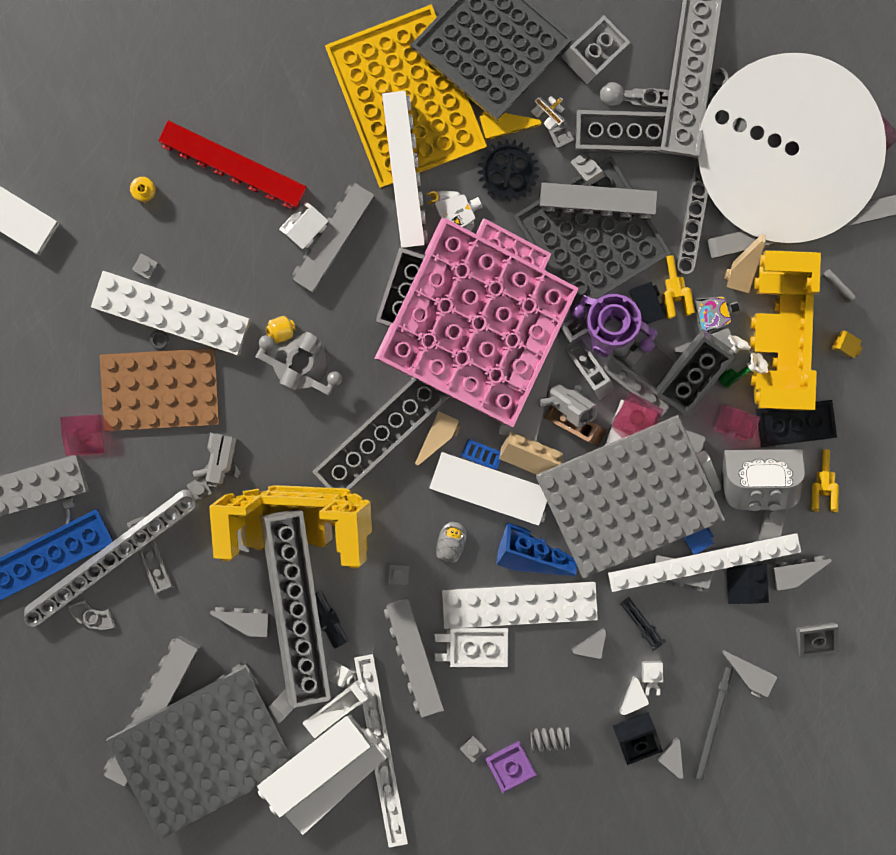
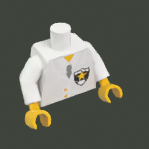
(455, 207)

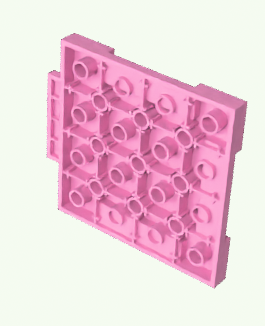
(479, 318)

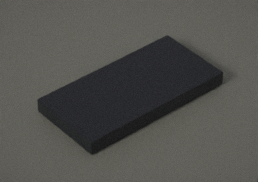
(796, 426)

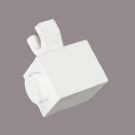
(652, 673)

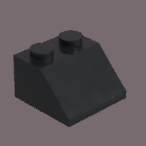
(747, 584)
(637, 738)

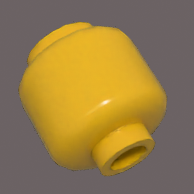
(149, 189)
(280, 329)

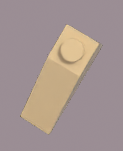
(744, 267)
(440, 433)

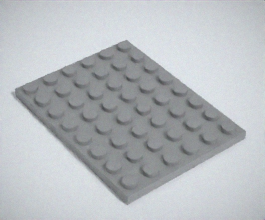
(630, 496)

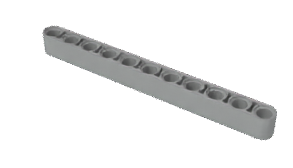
(694, 199)
(740, 241)
(105, 566)

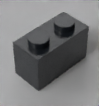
(648, 303)

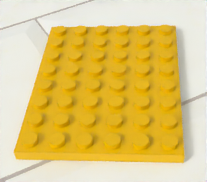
(383, 62)

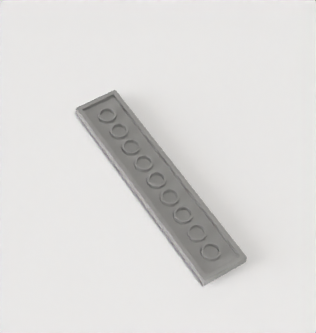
(690, 77)

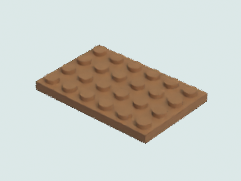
(159, 389)

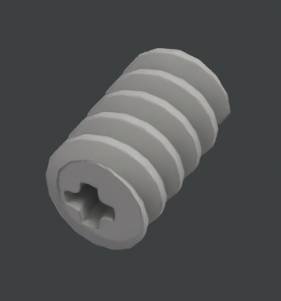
(550, 739)

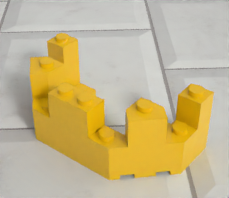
(787, 333)
(321, 511)

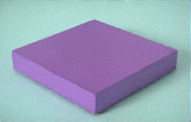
(510, 766)

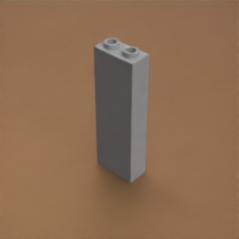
(531, 413)

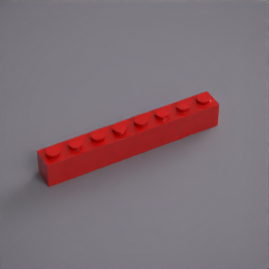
(232, 164)

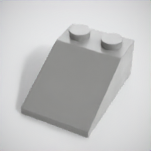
(595, 49)

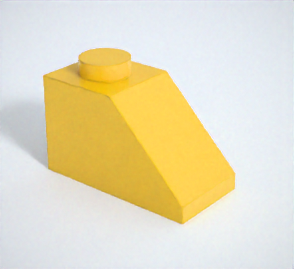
(847, 344)

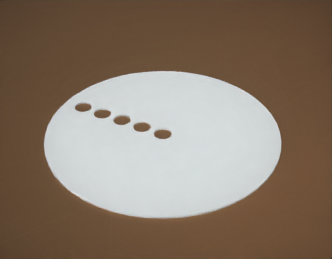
(837, 157)

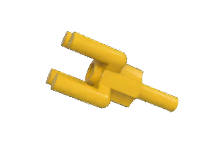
(676, 292)
(825, 485)

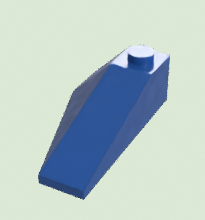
(528, 554)

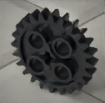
(491, 167)

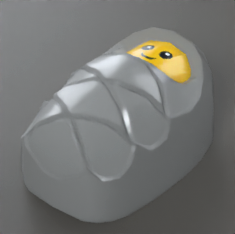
(451, 542)

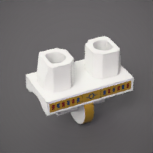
(542, 105)

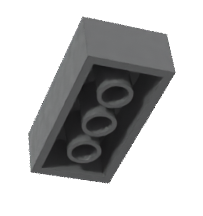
(695, 372)

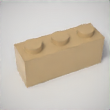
(529, 454)

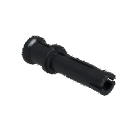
(648, 631)

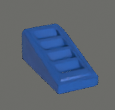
(467, 447)

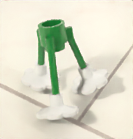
(757, 363)

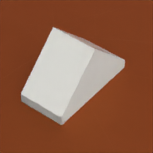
(634, 698)

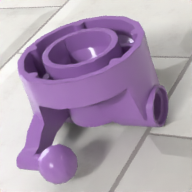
(620, 309)

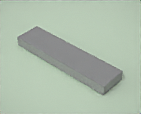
(634, 382)
(153, 562)

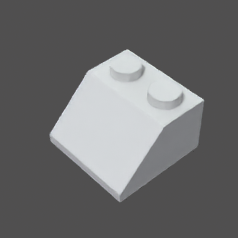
(304, 225)

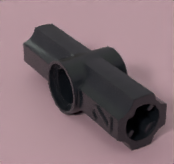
(330, 622)

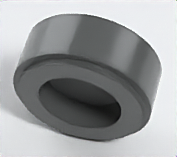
(159, 340)

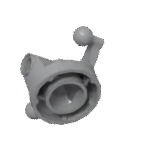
(311, 374)

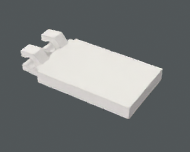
(474, 647)

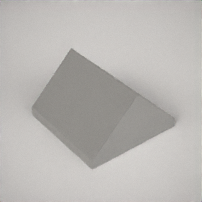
(817, 639)

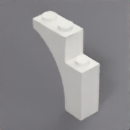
(336, 708)

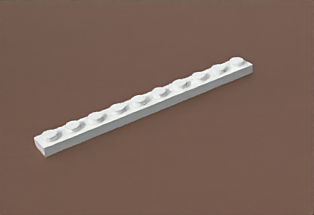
(704, 562)
(385, 771)

